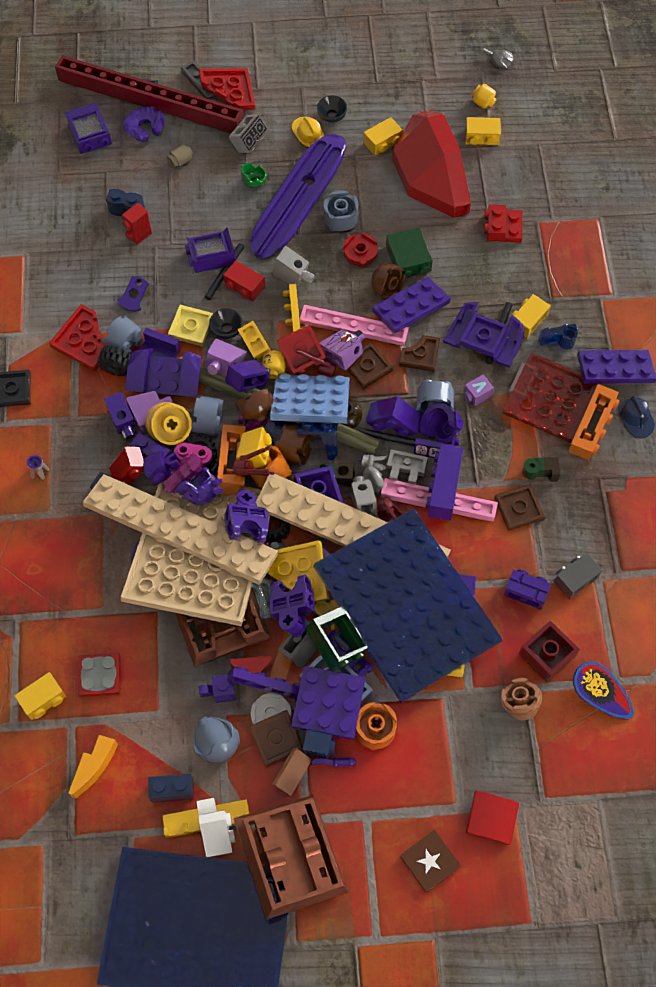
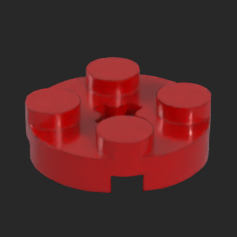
(359, 258)

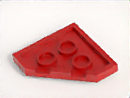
(230, 85)
(80, 338)

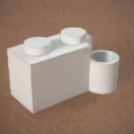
(215, 828)

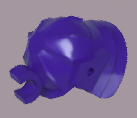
(441, 424)
(201, 488)

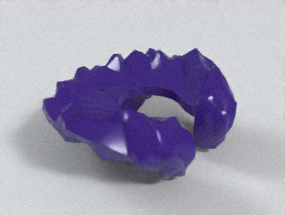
(140, 116)

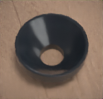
(332, 104)
(222, 318)

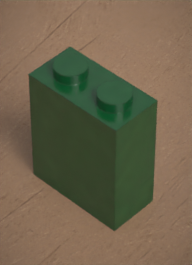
(409, 252)

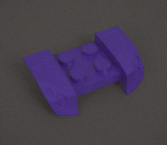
(485, 334)
(163, 374)

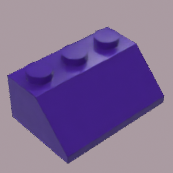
(321, 481)

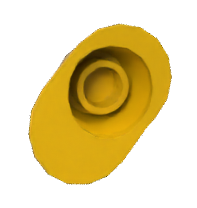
(307, 130)

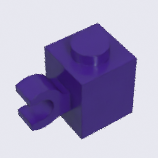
(159, 467)
(221, 689)

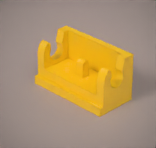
(254, 340)

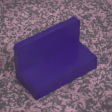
(163, 344)

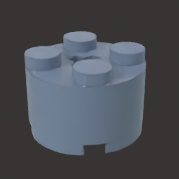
(341, 211)
(123, 334)
(434, 392)
(207, 415)

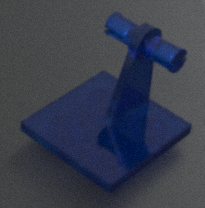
(328, 434)

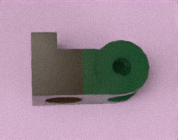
(542, 468)
(343, 472)

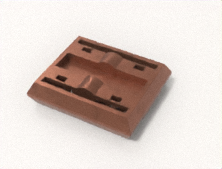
(223, 637)
(291, 855)

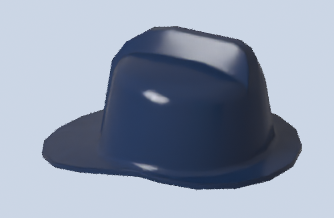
(637, 417)

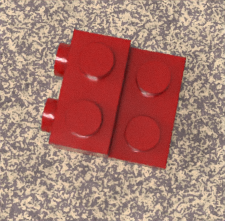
(503, 224)
(305, 341)

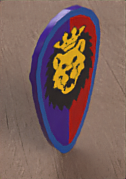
(602, 690)

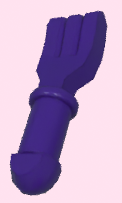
(336, 762)

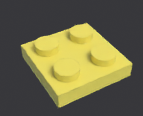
(190, 325)

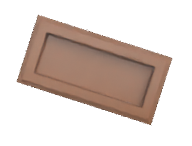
(292, 771)

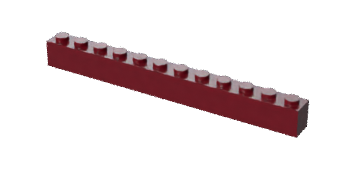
(148, 94)

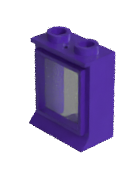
(88, 128)
(210, 251)

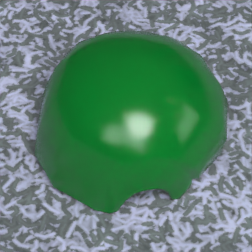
(252, 175)

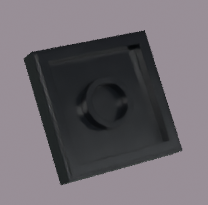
(15, 388)

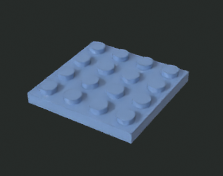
(310, 398)

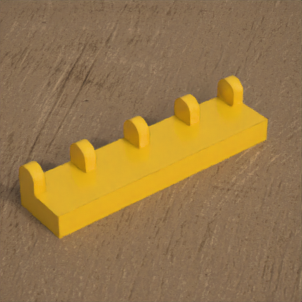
(293, 307)
(188, 821)

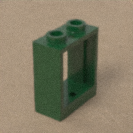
(348, 630)

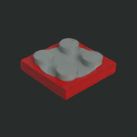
(98, 674)

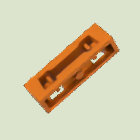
(605, 398)
(230, 439)

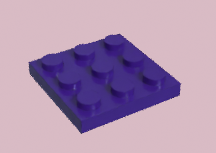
(328, 702)

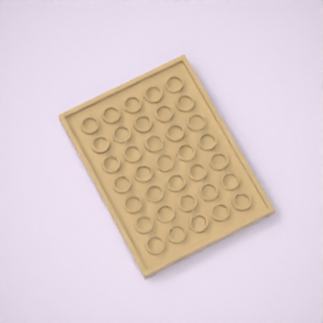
(183, 583)

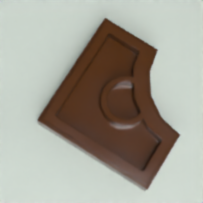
(422, 355)

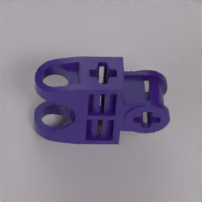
(246, 517)
(293, 605)

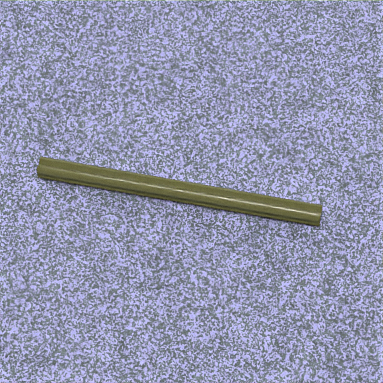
(344, 434)

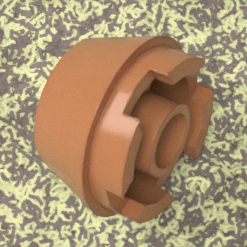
(521, 699)

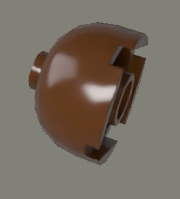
(387, 280)
(256, 406)

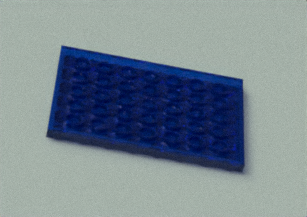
(408, 604)
(189, 925)

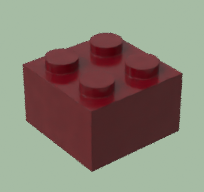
(548, 651)

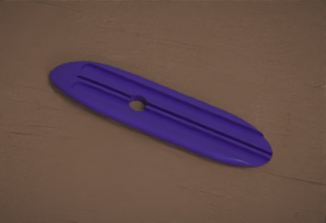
(294, 199)

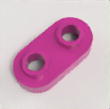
(195, 449)

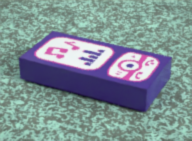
(427, 447)

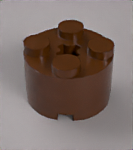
(294, 446)

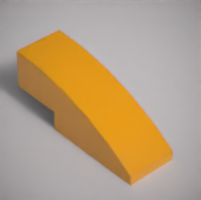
(92, 765)

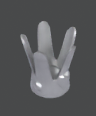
(35, 463)
(378, 466)

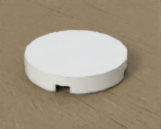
(267, 706)

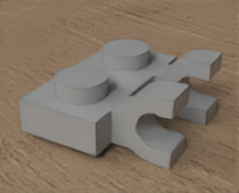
(406, 463)

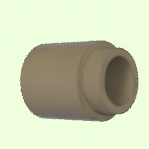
(180, 156)

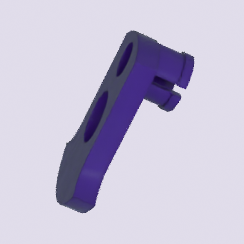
(129, 303)

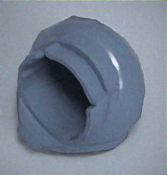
(215, 739)

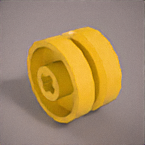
(179, 425)

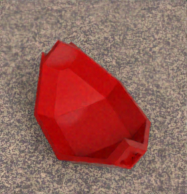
(432, 164)

